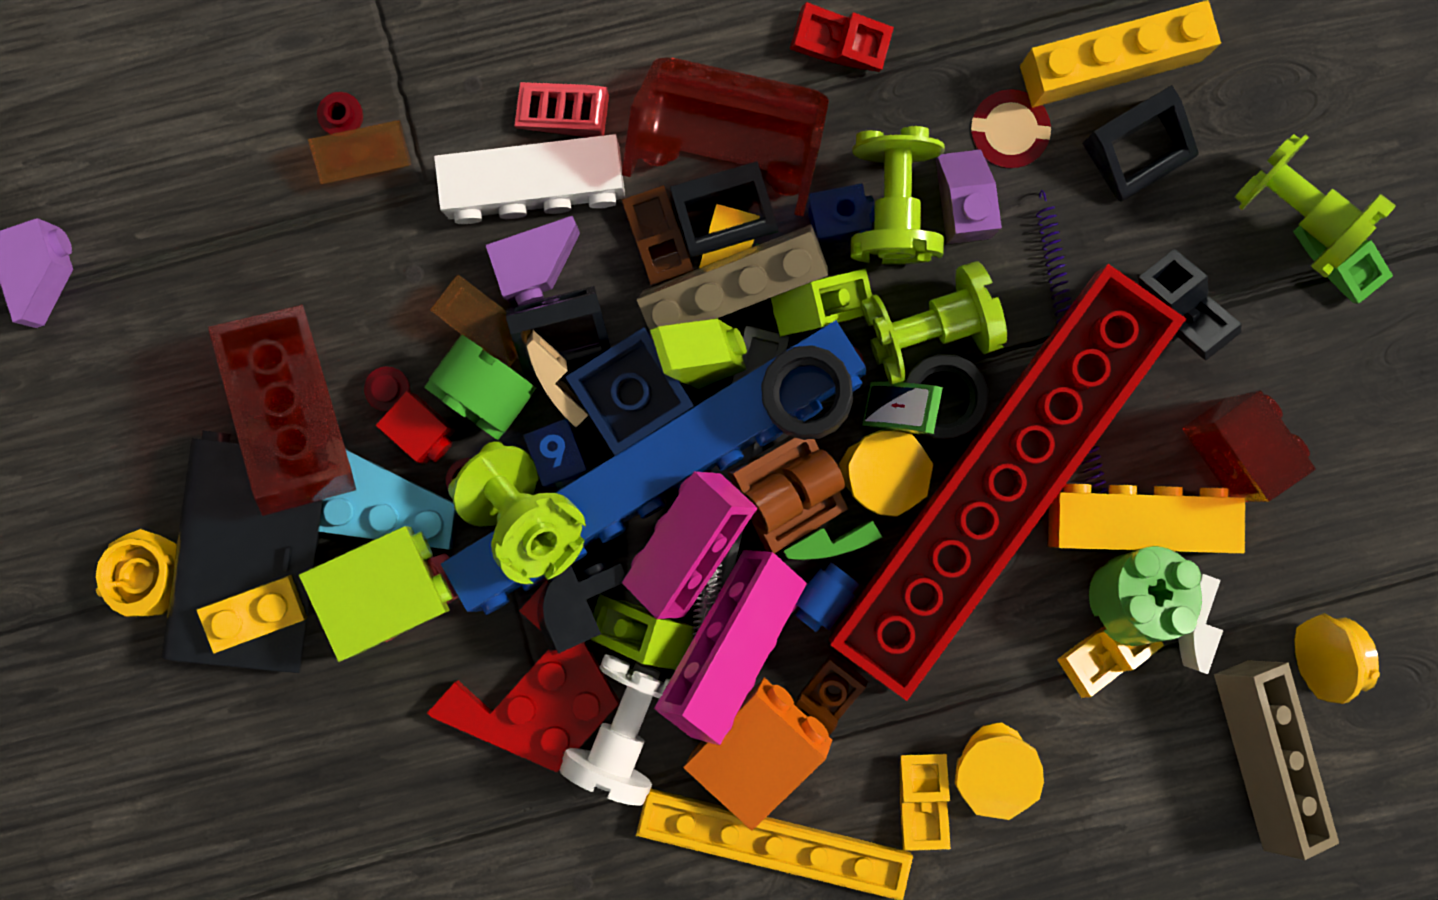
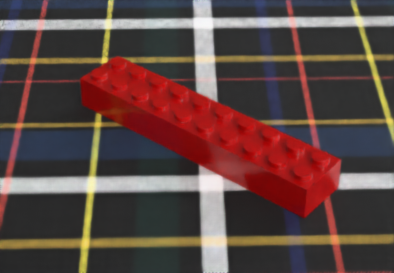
(1005, 480)

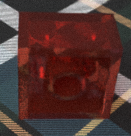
(1250, 447)

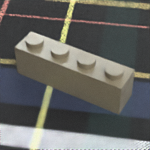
(736, 281)
(1276, 758)

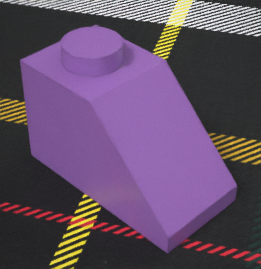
(967, 197)
(532, 259)
(33, 269)

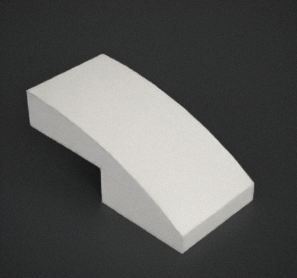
(1200, 646)

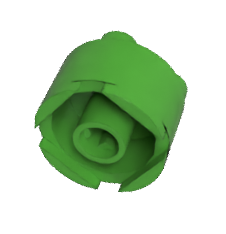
(480, 387)
(1147, 596)

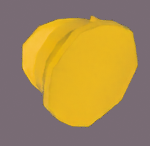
(887, 472)
(137, 574)
(1336, 658)
(999, 773)

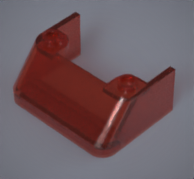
(727, 119)

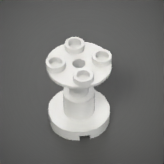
(617, 744)

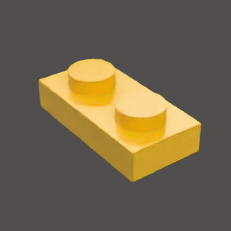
(252, 614)

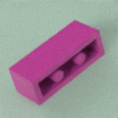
(688, 544)

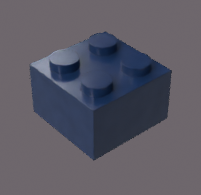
(629, 392)

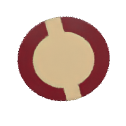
(1010, 129)

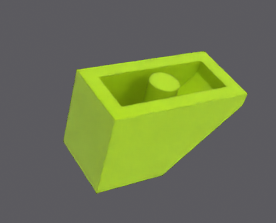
(821, 302)
(700, 351)
(639, 634)

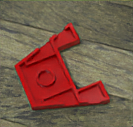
(545, 712)

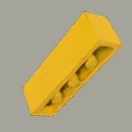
(1120, 53)
(1141, 521)

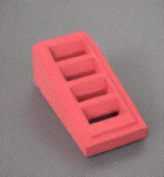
(596, 95)

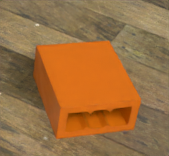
(761, 755)

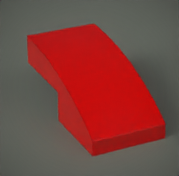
(841, 39)

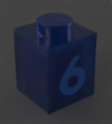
(557, 454)

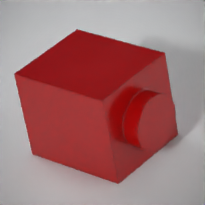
(417, 429)

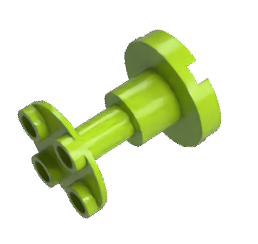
(898, 214)
(1327, 217)
(949, 317)
(532, 531)

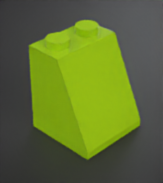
(376, 592)

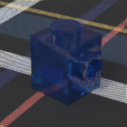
(840, 213)

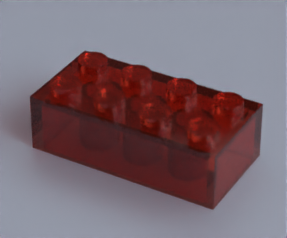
(281, 410)

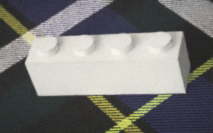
(530, 178)

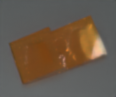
(477, 319)

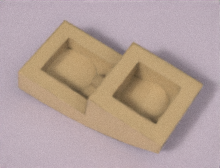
(549, 369)

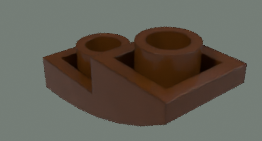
(830, 692)

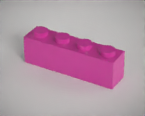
(731, 646)

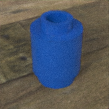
(826, 597)

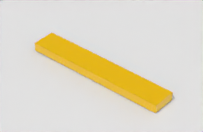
(775, 845)

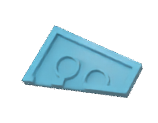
(387, 504)

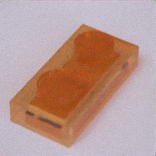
(359, 151)

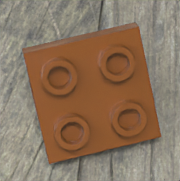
(793, 490)

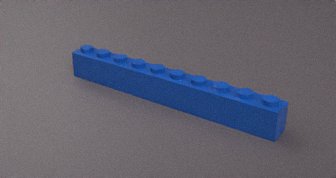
(662, 461)

